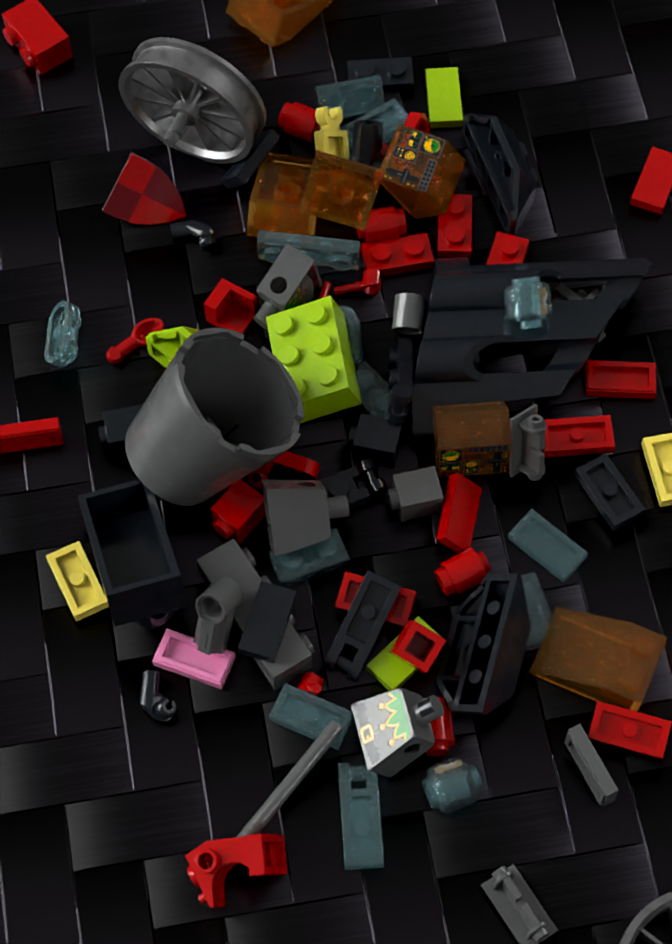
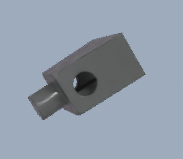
(299, 513)

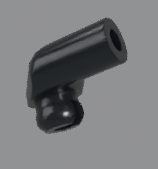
(194, 228)
(152, 700)

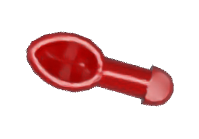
(137, 339)

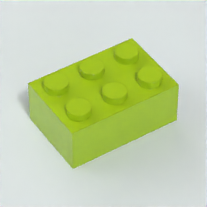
(317, 354)

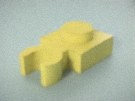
(330, 137)

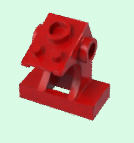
(215, 858)

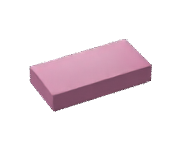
(180, 655)

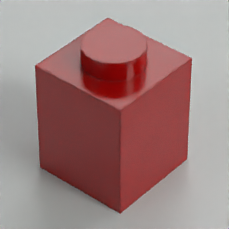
(238, 511)
(417, 646)

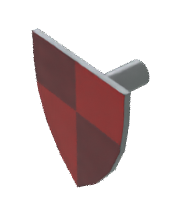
(144, 194)

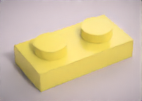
(659, 461)
(77, 581)

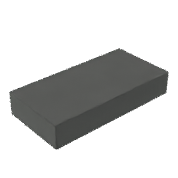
(591, 765)

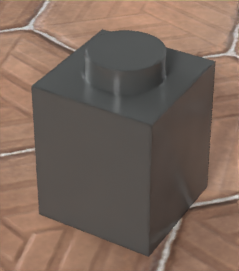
(416, 494)

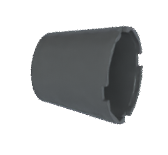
(213, 418)

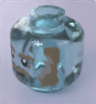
(528, 302)
(452, 785)

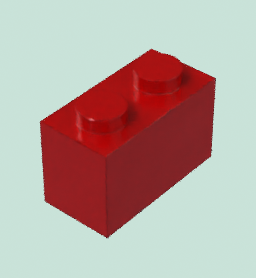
(36, 35)

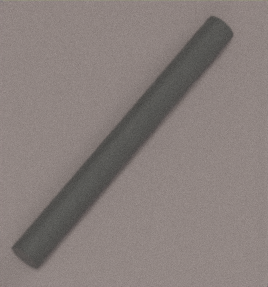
(292, 779)

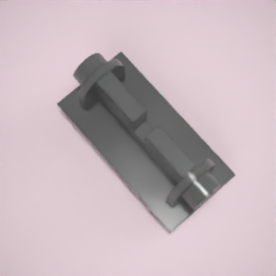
(527, 441)
(518, 906)

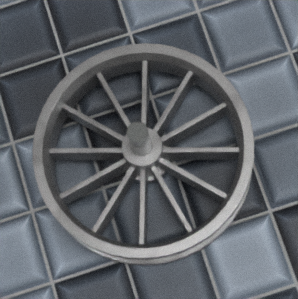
(192, 100)

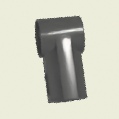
(216, 615)

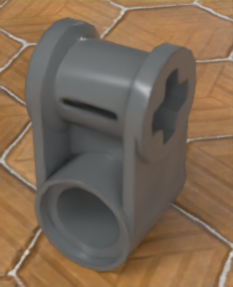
(409, 314)

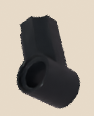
(367, 142)

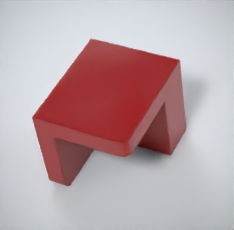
(231, 307)

